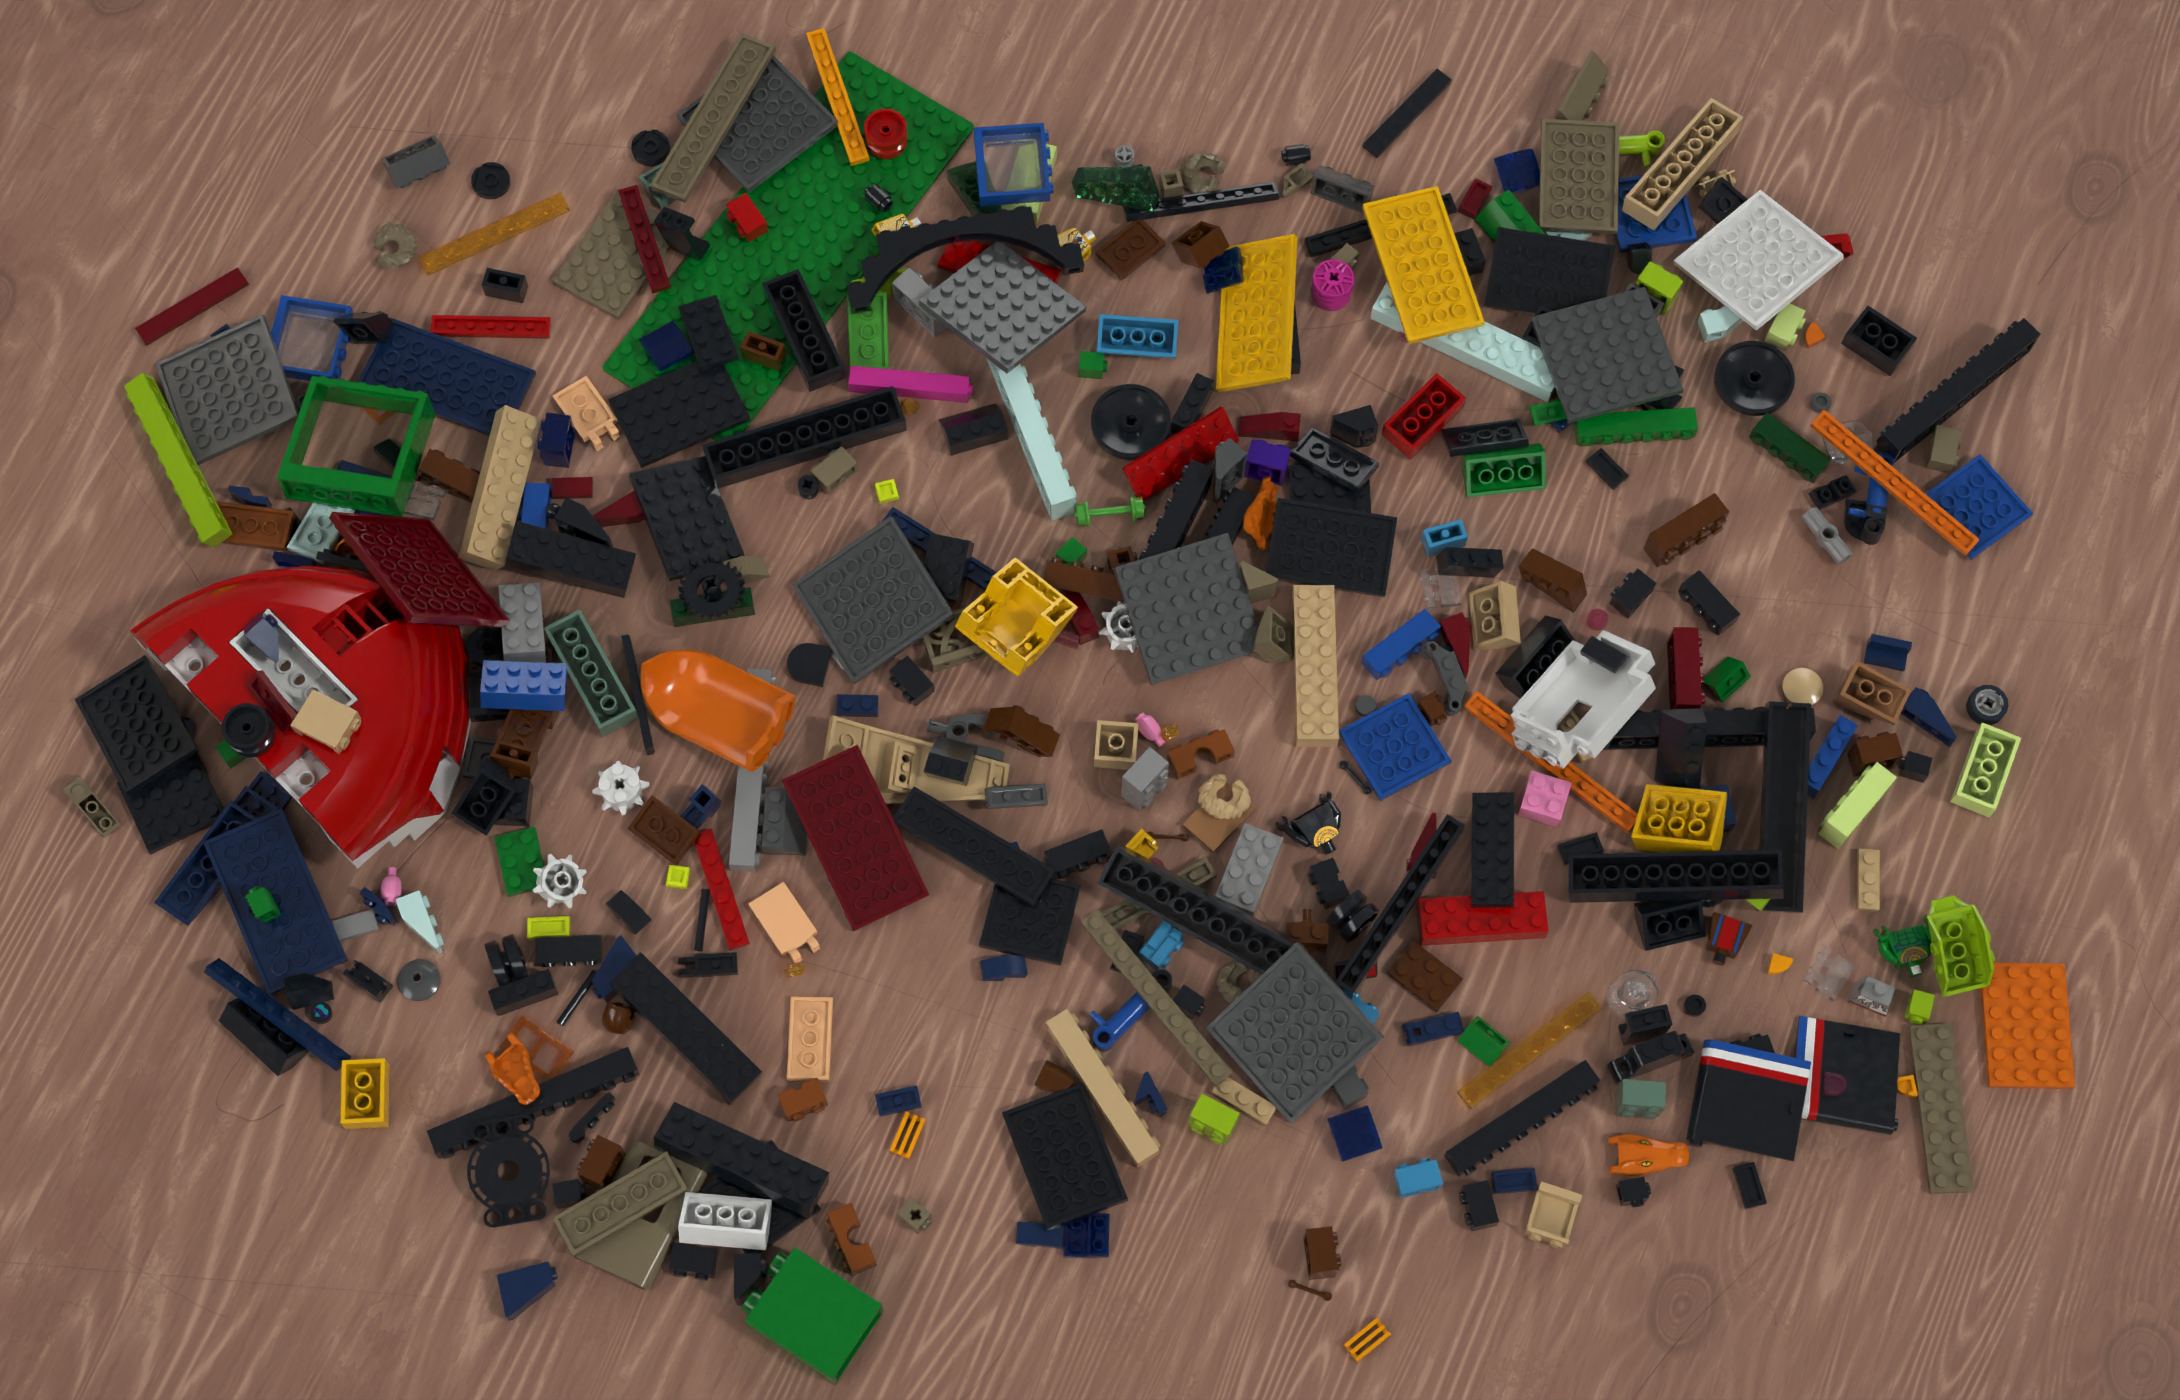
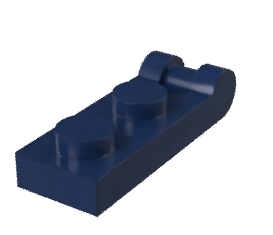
(1433, 1029)

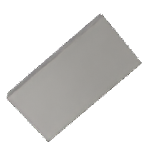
(356, 925)

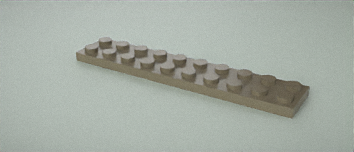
(713, 118)

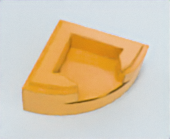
(1779, 964)
(1907, 1086)

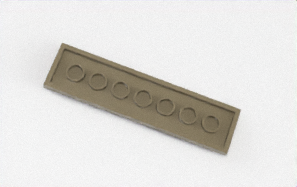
(1940, 1109)

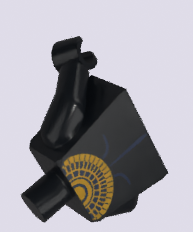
(1315, 826)

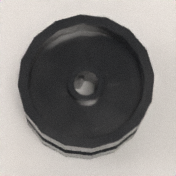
(248, 730)
(1353, 916)
(506, 960)

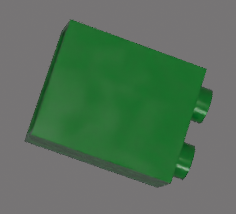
(812, 1314)

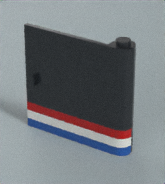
(1867, 1062)
(1747, 1098)

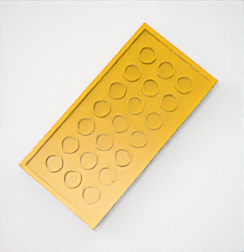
(1423, 265)
(1258, 316)

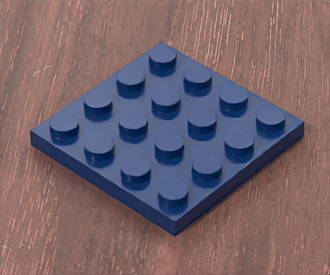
(1673, 230)
(1981, 503)
(1394, 747)

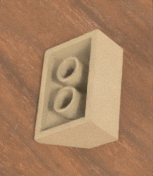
(1494, 617)

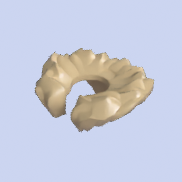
(1219, 807)

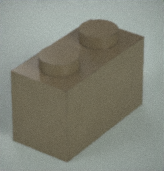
(1943, 449)
(834, 469)

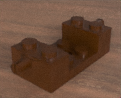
(520, 750)
(1312, 935)

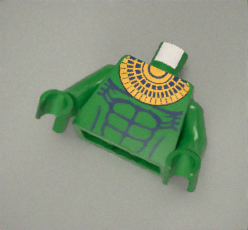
(1905, 947)

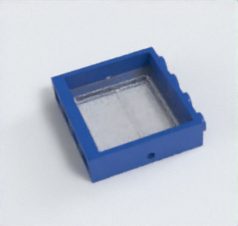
(1013, 164)
(309, 338)

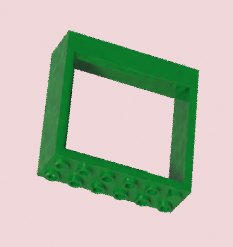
(349, 488)

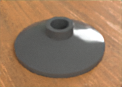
(420, 989)

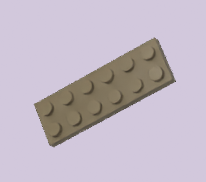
(620, 1203)

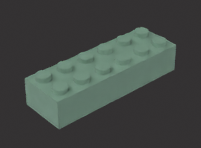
(591, 673)

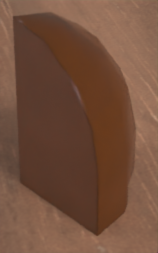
(1054, 1078)

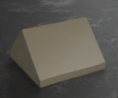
(1258, 583)

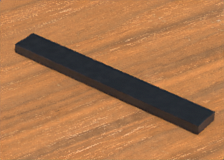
(1206, 201)
(1353, 233)

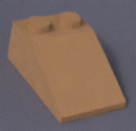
(1872, 694)

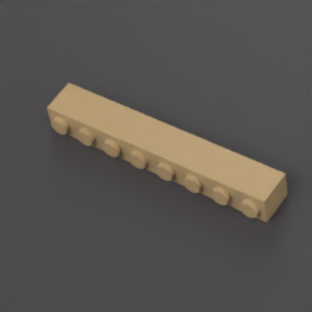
(1102, 1088)

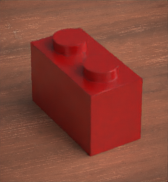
(746, 217)

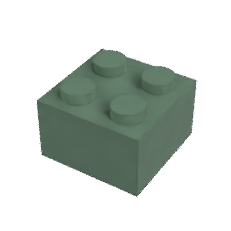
(1640, 1098)

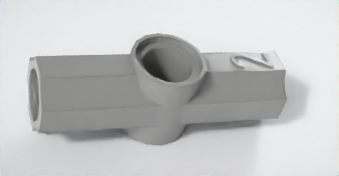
(1833, 545)

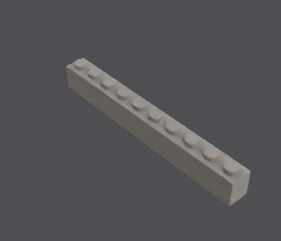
(747, 808)

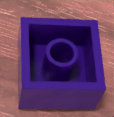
(1266, 461)

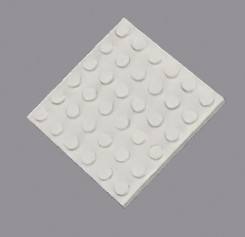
(1758, 259)

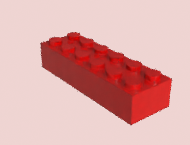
(1456, 922)

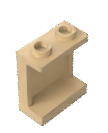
(326, 721)
(1552, 1215)

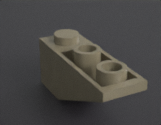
(91, 806)

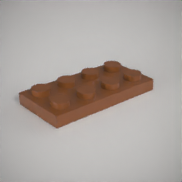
(258, 525)

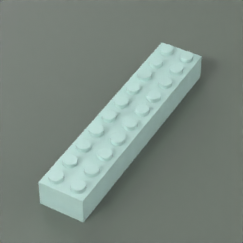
(1484, 349)
(1035, 440)

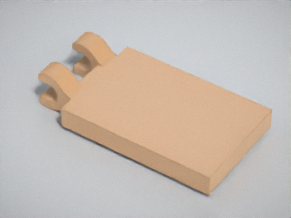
(588, 412)
(785, 921)

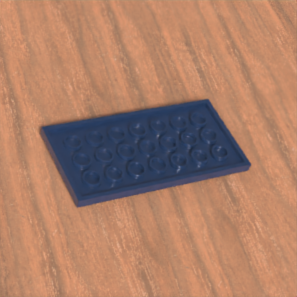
(460, 380)
(270, 857)

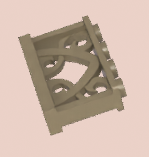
(948, 657)

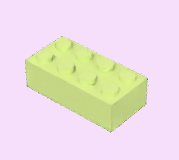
(1985, 770)
(1856, 804)

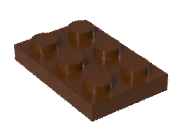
(1130, 248)
(664, 830)
(1424, 976)

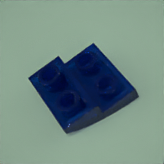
(1518, 170)
(1224, 270)
(666, 346)
(1354, 1133)
(1087, 1237)

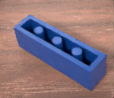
(535, 501)
(1401, 644)
(1829, 753)

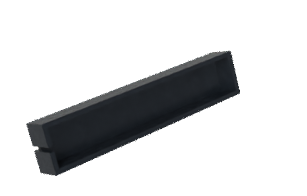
(1786, 796)

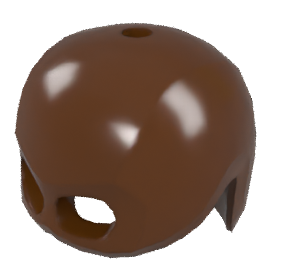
(617, 1017)

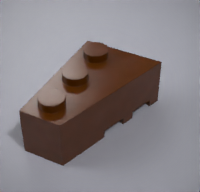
(448, 475)
(1554, 579)
(1022, 728)

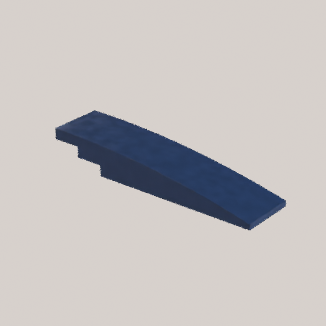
(196, 879)

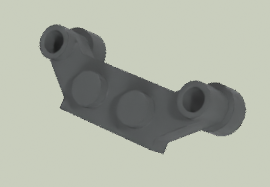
(1450, 674)

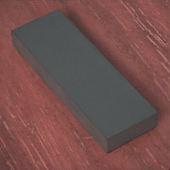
(1016, 796)

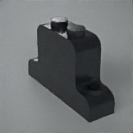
(1651, 1056)

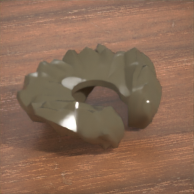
(1190, 172)
(406, 242)
(1227, 980)

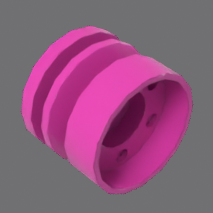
(1335, 293)

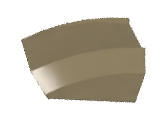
(1273, 637)

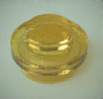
(910, 406)
(1169, 731)
(794, 970)

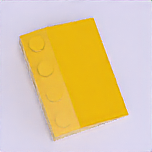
(1679, 820)

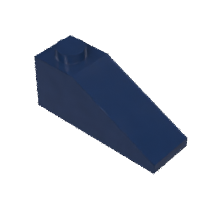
(1926, 714)

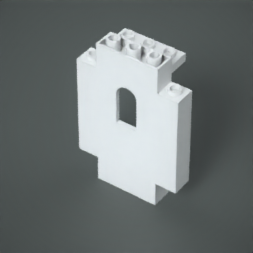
(1575, 680)

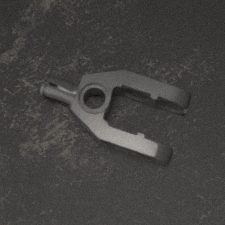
(965, 723)

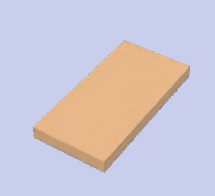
(810, 1038)

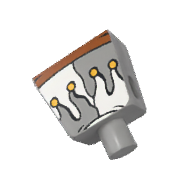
(1873, 995)

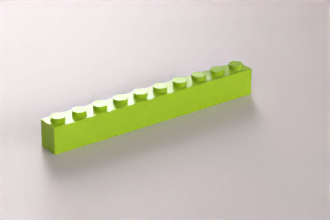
(177, 460)

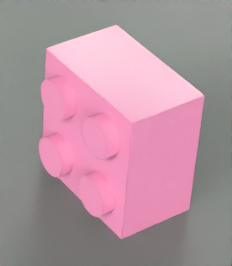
(1544, 799)

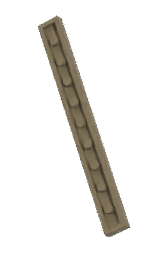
(1156, 998)

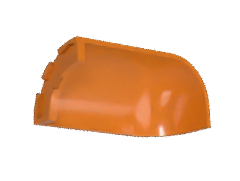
(716, 705)

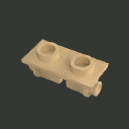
(1706, 183)

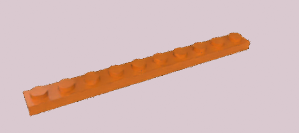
(1894, 482)
(1581, 784)

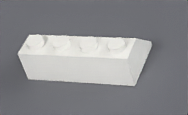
(725, 1221)

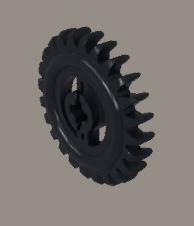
(711, 576)

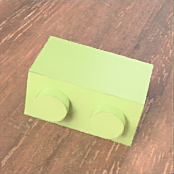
(1785, 325)

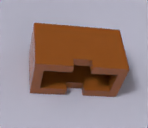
(803, 1101)

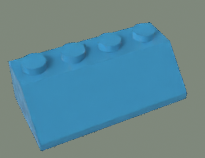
(1137, 336)

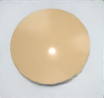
(1802, 686)

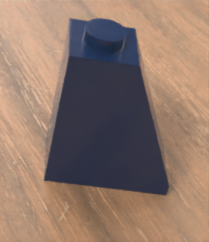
(615, 961)
(524, 1287)

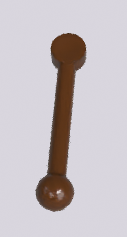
(1185, 837)
(1326, 1296)

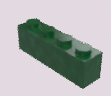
(1789, 448)
(682, 617)

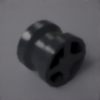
(805, 491)

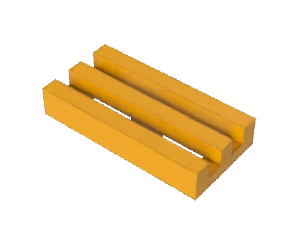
(914, 1118)
(1381, 1327)

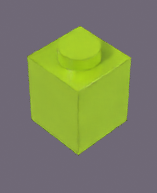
(1919, 1007)

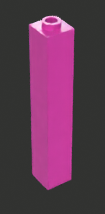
(911, 383)

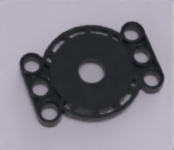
(519, 1191)

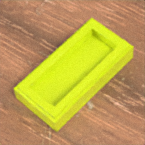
(548, 927)

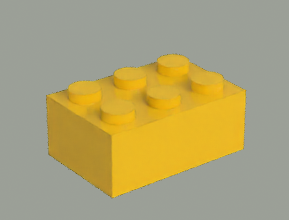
(365, 1093)

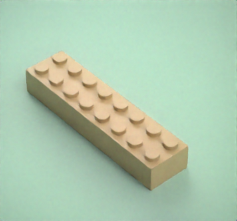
(1682, 164)
(500, 488)
(1315, 666)

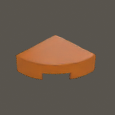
(1813, 335)

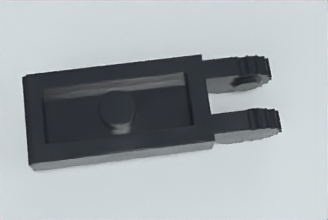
(710, 965)
(591, 1119)

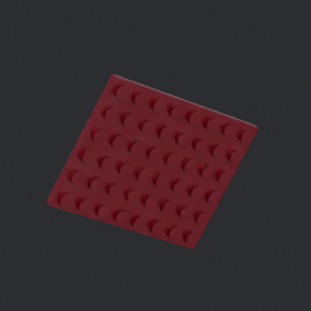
(419, 570)

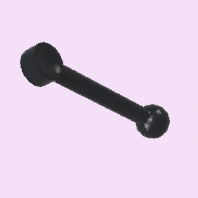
(1344, 765)

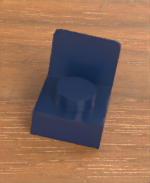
(1148, 1090)

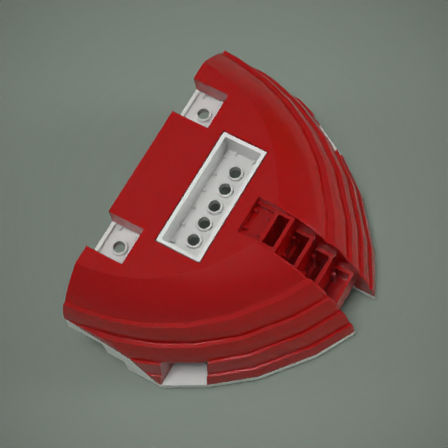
(350, 647)

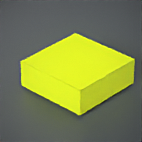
(886, 491)
(678, 876)

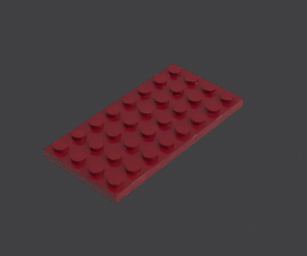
(855, 837)

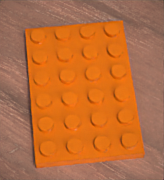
(2027, 1027)

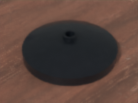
(1754, 378)
(1125, 407)

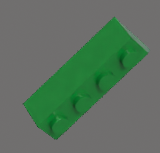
(1507, 213)
(1504, 471)

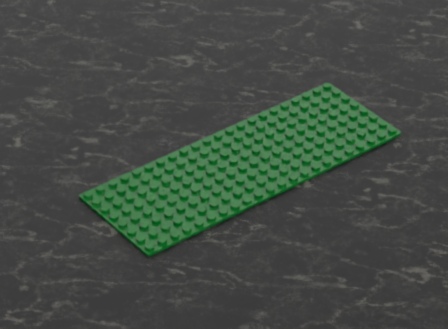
(813, 224)

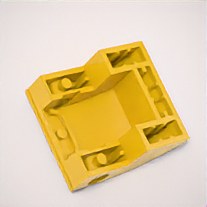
(1016, 617)

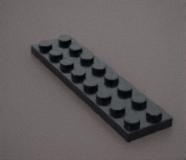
(973, 846)

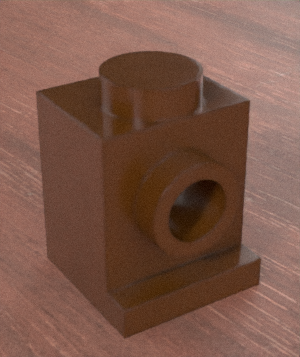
(1123, 554)
(1432, 709)

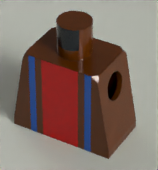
(1725, 937)

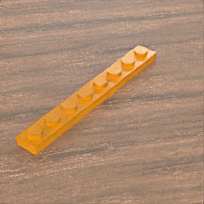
(837, 97)

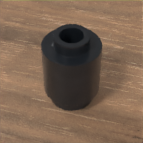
(1296, 154)
(878, 198)

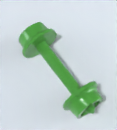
(1136, 509)

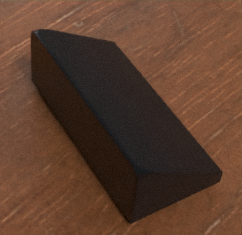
(388, 452)

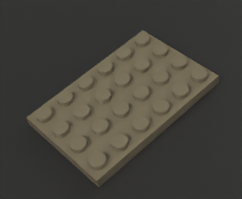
(1579, 176)
(606, 262)

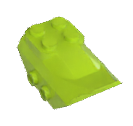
(1959, 946)

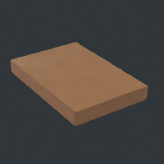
(1213, 831)

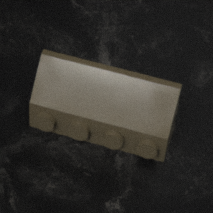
(1584, 90)

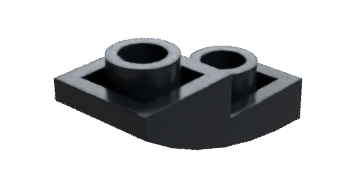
(1832, 493)
(629, 911)

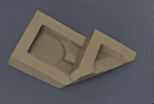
(1296, 180)

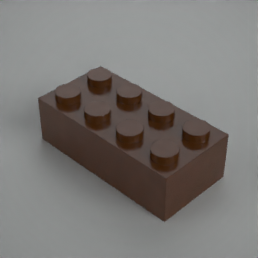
(1686, 530)

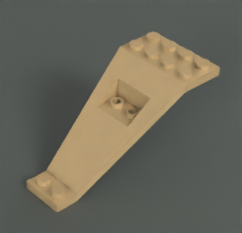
(884, 755)

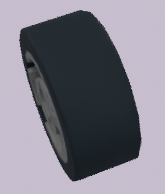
(1982, 713)

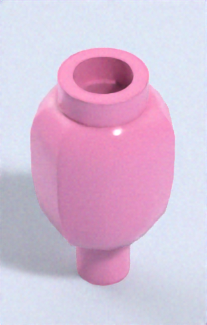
(1149, 728)
(391, 887)

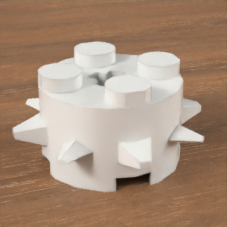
(1119, 637)
(624, 798)
(570, 877)

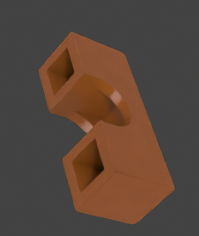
(1216, 745)
(858, 1257)

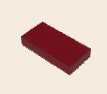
(1475, 198)
(572, 487)

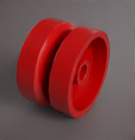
(886, 133)

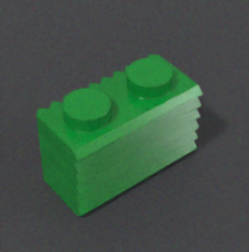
(262, 904)

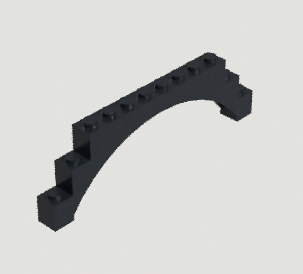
(1005, 226)

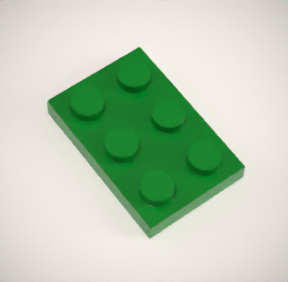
(518, 856)

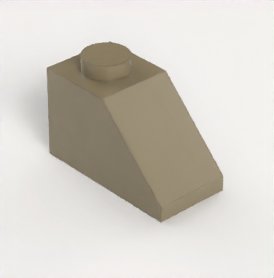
(751, 568)

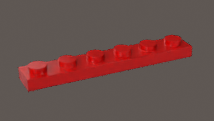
(491, 326)
(721, 890)

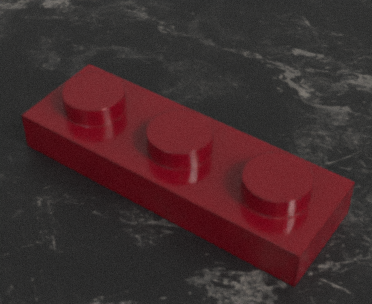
(272, 700)

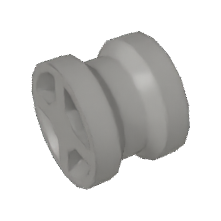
(1127, 154)

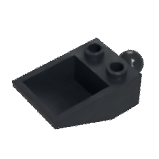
(577, 521)

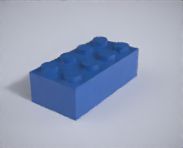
(523, 685)

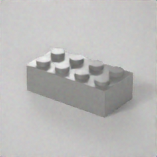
(524, 633)
(1249, 868)

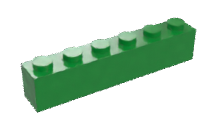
(1637, 426)

